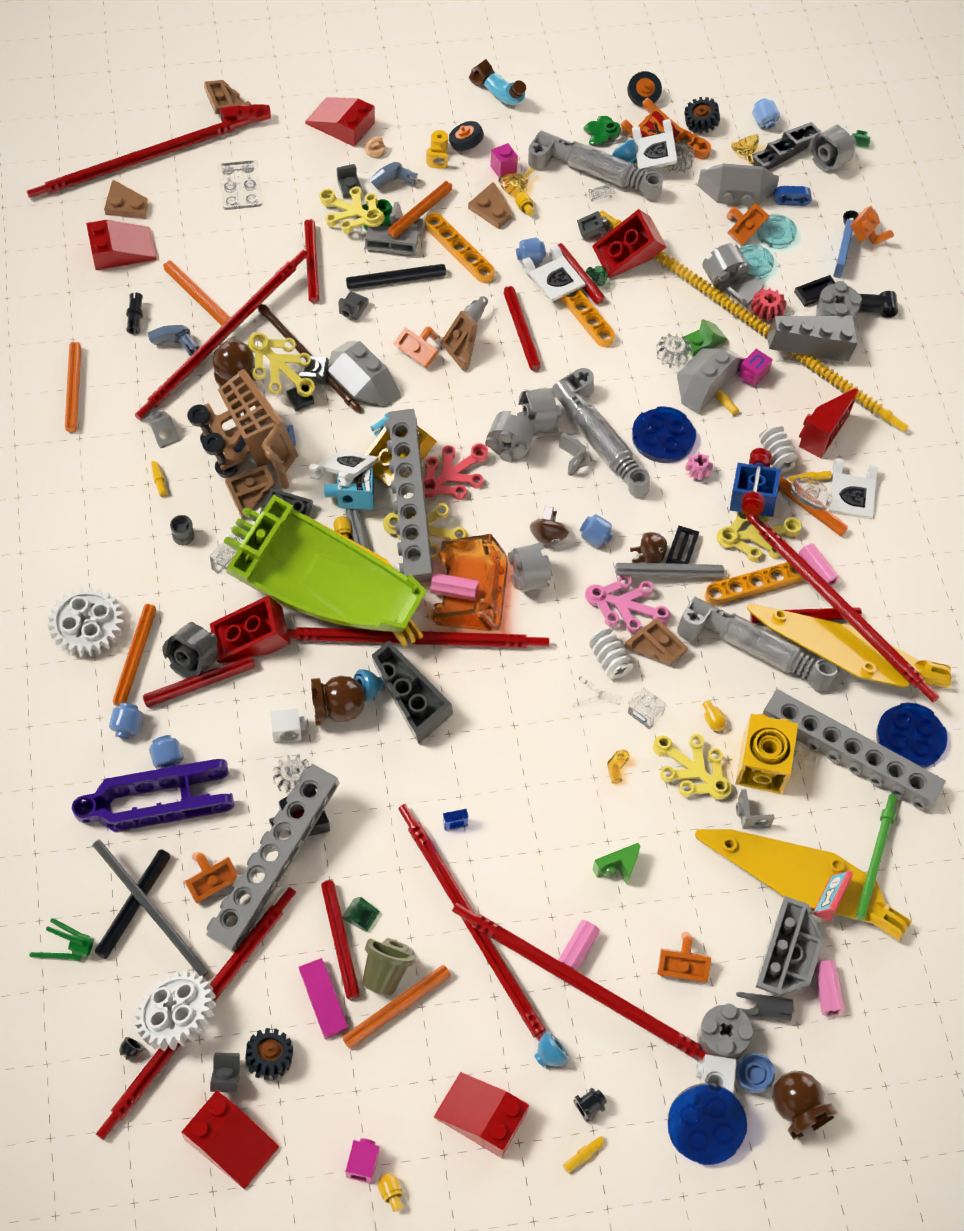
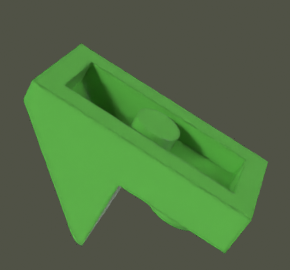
(706, 337)
(622, 859)

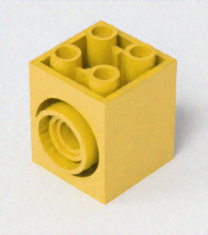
(766, 753)

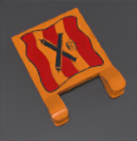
(652, 123)

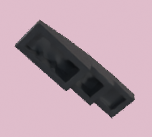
(788, 146)

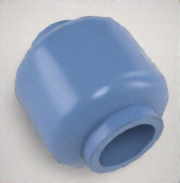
(531, 248)
(596, 530)
(125, 720)
(166, 752)

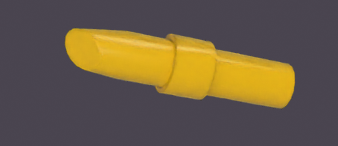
(725, 400)
(824, 475)
(159, 478)
(583, 1154)

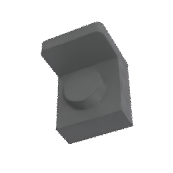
(347, 179)
(593, 225)
(352, 305)
(316, 370)
(225, 1072)

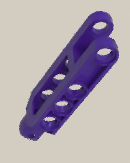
(98, 808)

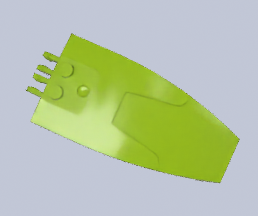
(319, 571)

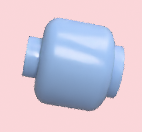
(766, 113)

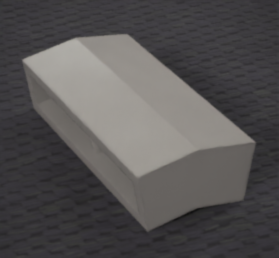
(378, 239)

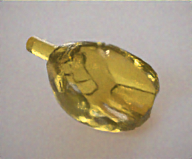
(746, 146)
(515, 182)

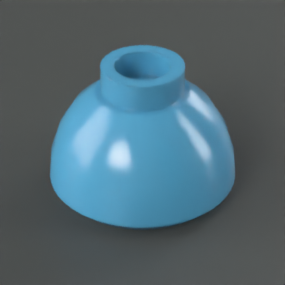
(626, 151)
(370, 682)
(551, 1051)

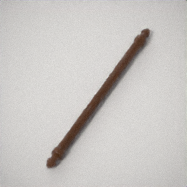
(265, 311)

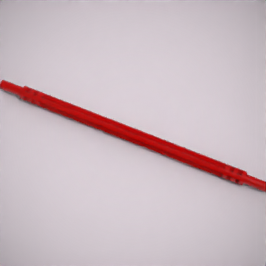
(136, 157)
(220, 335)
(843, 608)
(428, 638)
(484, 942)
(581, 982)
(218, 984)

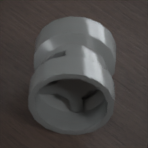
(182, 530)

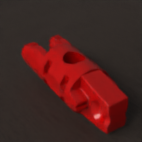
(254, 112)

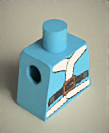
(356, 496)

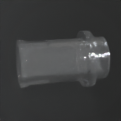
(601, 192)

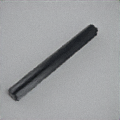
(395, 276)
(132, 905)

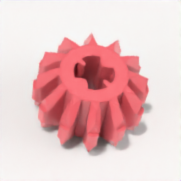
(768, 304)

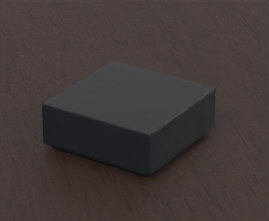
(298, 401)

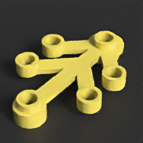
(371, 217)
(278, 362)
(433, 531)
(753, 535)
(694, 769)

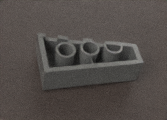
(814, 336)
(412, 692)

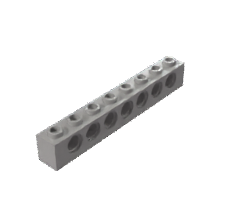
(406, 422)
(864, 749)
(274, 870)

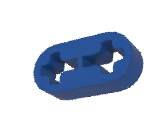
(793, 195)

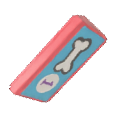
(832, 895)

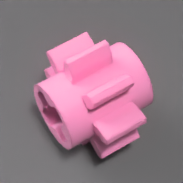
(699, 466)

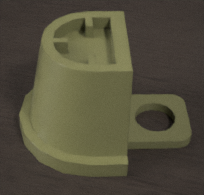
(386, 965)

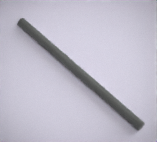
(150, 908)

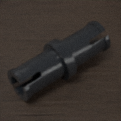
(134, 313)

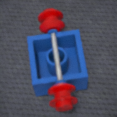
(756, 485)

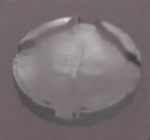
(811, 493)

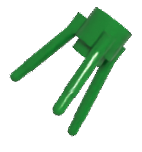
(79, 943)

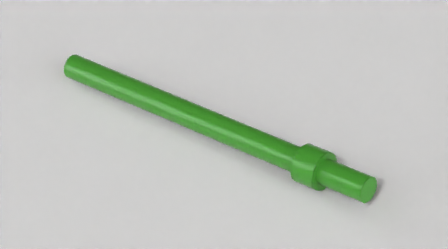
(887, 818)

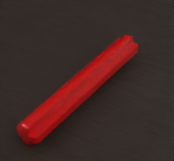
(590, 287)

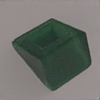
(360, 914)

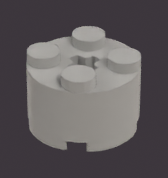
(832, 148)
(726, 266)
(838, 300)
(540, 408)
(510, 435)
(529, 567)
(727, 1020)

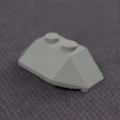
(738, 183)
(362, 374)
(706, 375)
(790, 950)

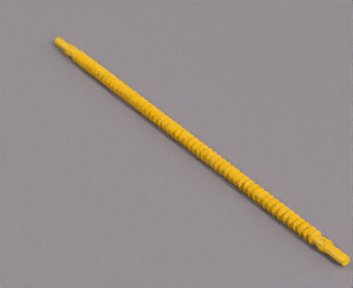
(887, 415)

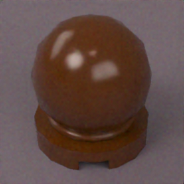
(230, 359)
(339, 699)
(800, 1100)

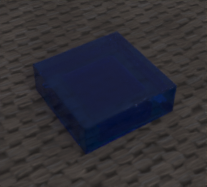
(455, 819)

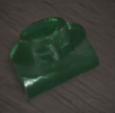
(862, 139)
(598, 275)

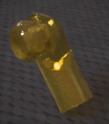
(616, 763)

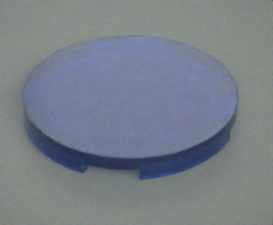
(663, 434)
(912, 733)
(707, 1123)

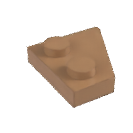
(222, 95)
(125, 202)
(491, 206)
(460, 339)
(249, 488)
(657, 643)

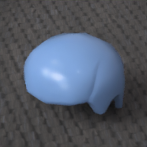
(755, 1073)

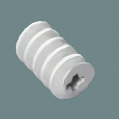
(776, 442)
(608, 653)

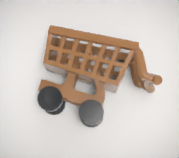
(266, 444)

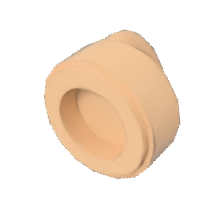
(375, 147)

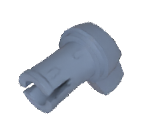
(390, 173)
(175, 334)

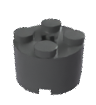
(191, 650)

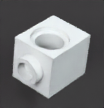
(286, 725)

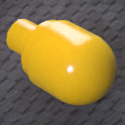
(524, 203)
(343, 526)
(714, 716)
(390, 1191)

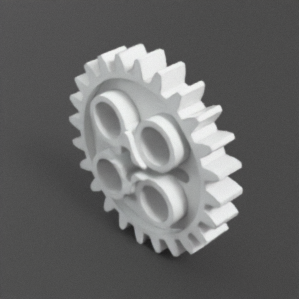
(105, 626)
(175, 1010)

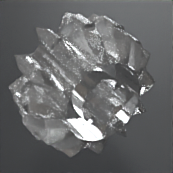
(685, 158)
(673, 350)
(285, 771)

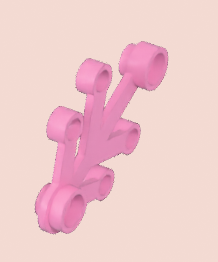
(625, 603)

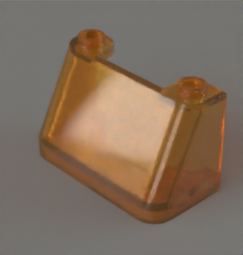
(480, 560)

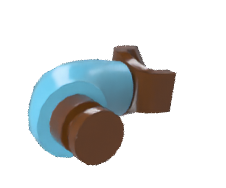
(506, 92)

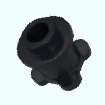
(590, 1103)

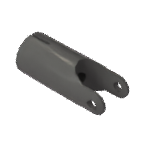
(768, 1006)

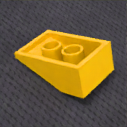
(379, 449)

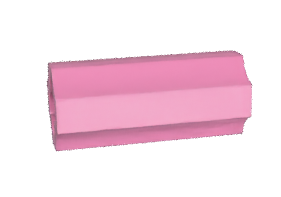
(818, 562)
(454, 586)
(579, 944)
(828, 988)

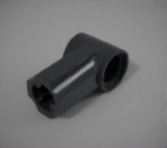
(884, 303)

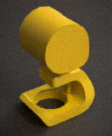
(438, 147)

